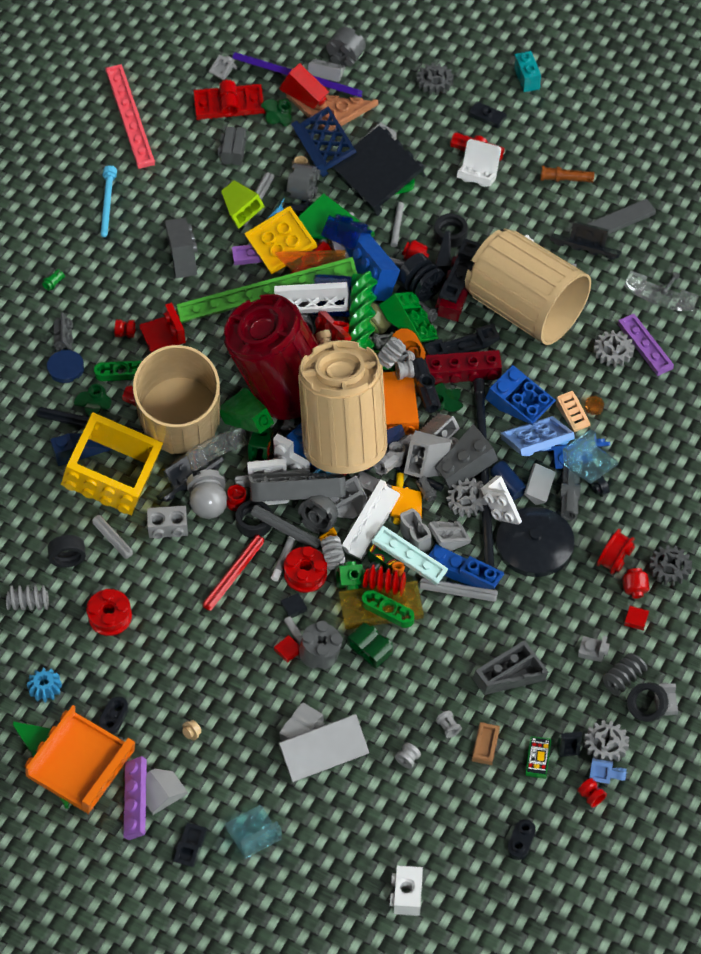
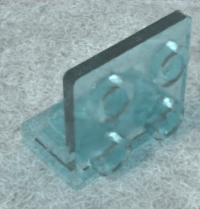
(587, 459)
(253, 831)

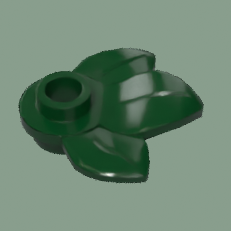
(276, 113)
(449, 398)
(93, 402)

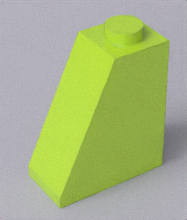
(241, 203)

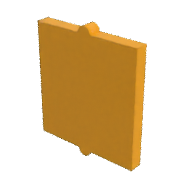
(407, 500)

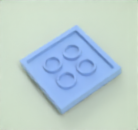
(537, 437)

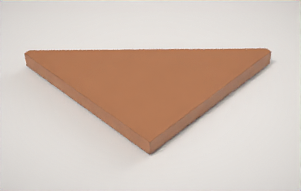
(342, 108)

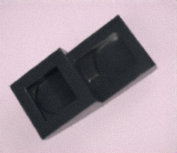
(190, 845)

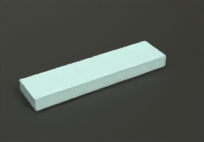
(409, 555)

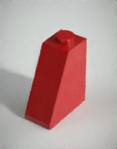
(304, 87)

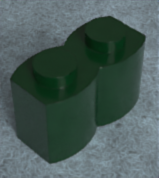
(370, 645)

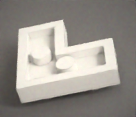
(285, 449)

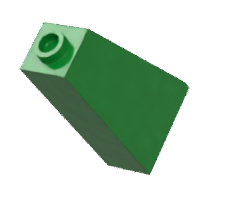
(246, 412)

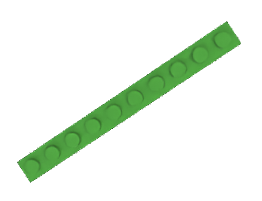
(233, 298)

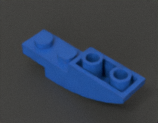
(467, 571)

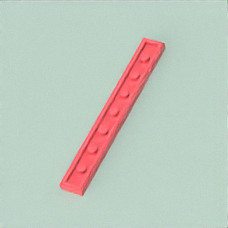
(130, 116)

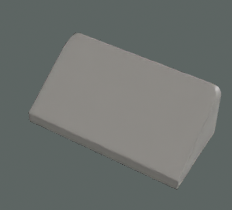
(326, 70)
(539, 484)

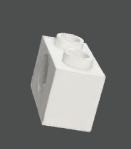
(409, 902)

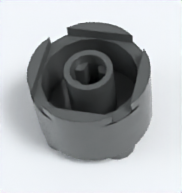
(345, 46)
(303, 182)
(320, 645)

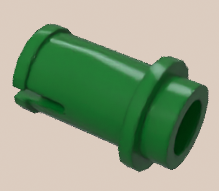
(50, 282)

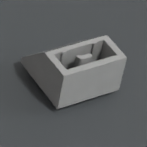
(425, 454)

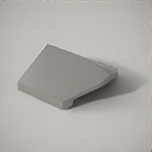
(353, 502)
(449, 534)
(162, 789)

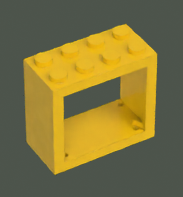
(100, 487)

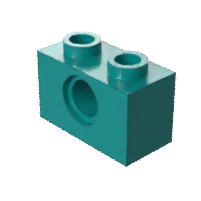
(527, 71)

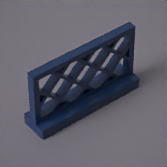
(313, 150)

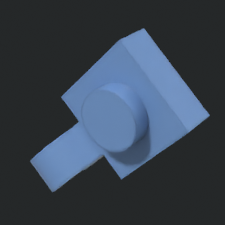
(602, 771)

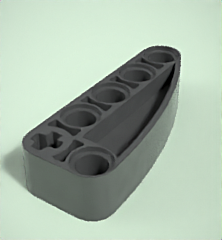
(295, 486)

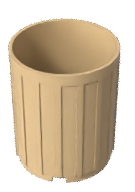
(528, 285)
(177, 397)
(342, 407)

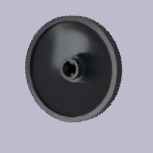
(538, 544)

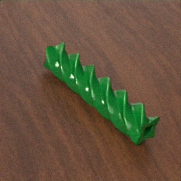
(361, 309)

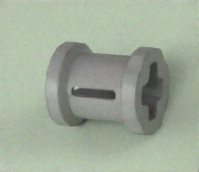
(443, 720)

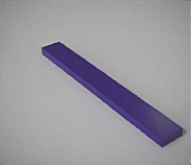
(267, 65)

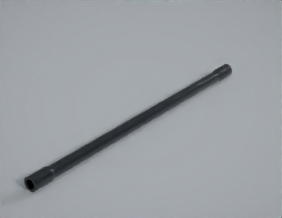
(479, 393)

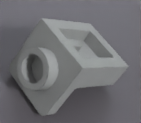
(222, 67)
(593, 648)
(670, 689)

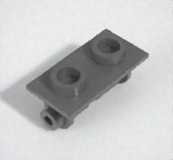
(63, 327)

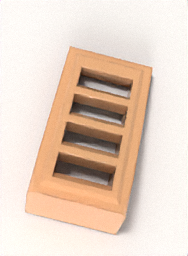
(567, 401)

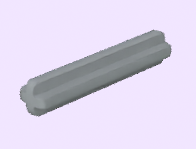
(111, 535)

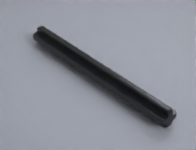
(69, 418)

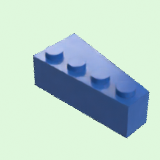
(371, 257)

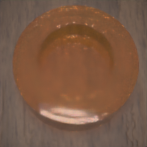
(594, 405)

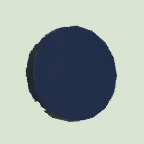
(65, 366)

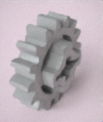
(613, 348)
(467, 498)
(616, 745)

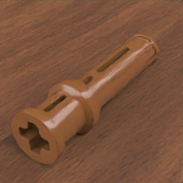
(561, 174)

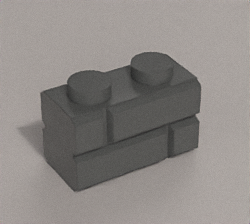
(233, 146)

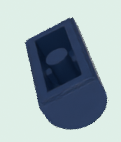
(512, 481)

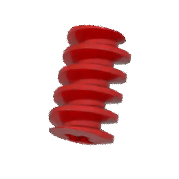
(387, 580)

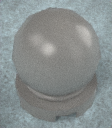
(207, 494)

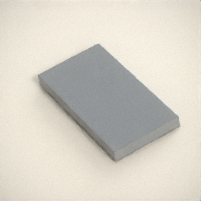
(323, 747)

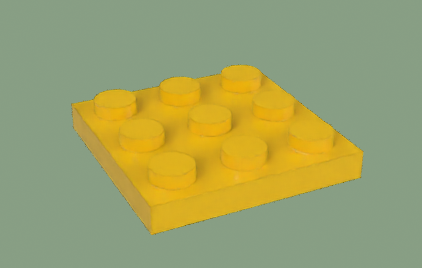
(279, 234)

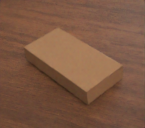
(485, 743)

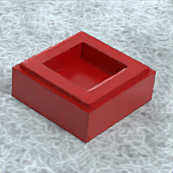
(636, 618)
(287, 648)

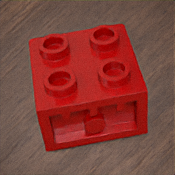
(164, 330)

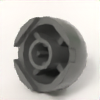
(318, 513)

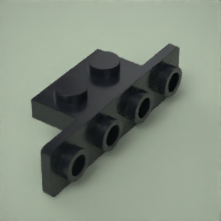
(587, 238)
(178, 473)

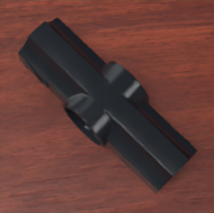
(425, 386)

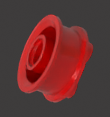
(616, 551)
(295, 572)
(109, 623)

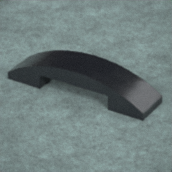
(455, 283)
(483, 338)

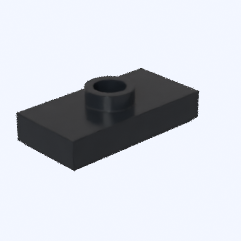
(487, 115)

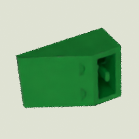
(406, 312)

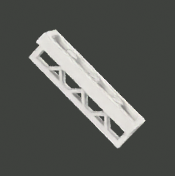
(315, 293)
(370, 520)

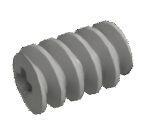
(27, 597)

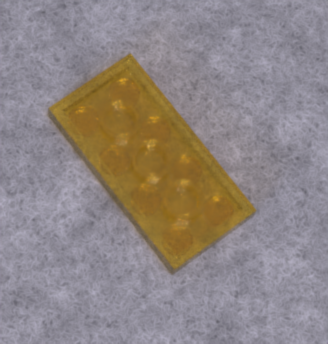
(355, 614)

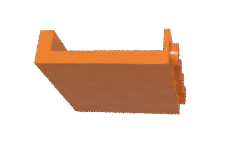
(400, 403)
(78, 760)

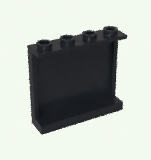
(378, 168)

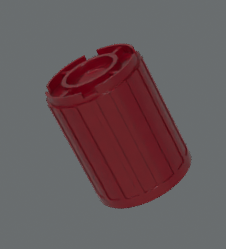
(267, 347)

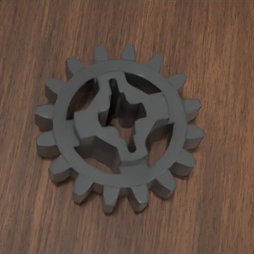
(435, 78)
(670, 565)

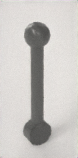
(675, 275)

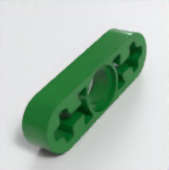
(108, 366)
(392, 616)

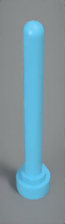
(109, 175)

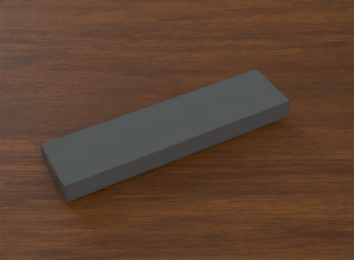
(625, 216)

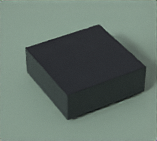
(294, 605)

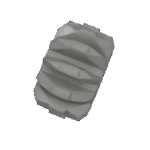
(391, 352)
(333, 552)

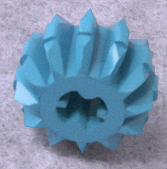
(44, 685)

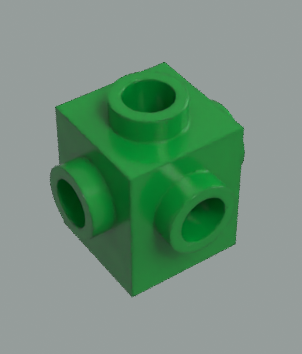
(349, 575)

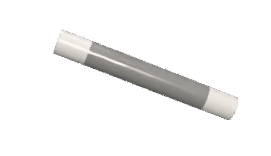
(280, 564)

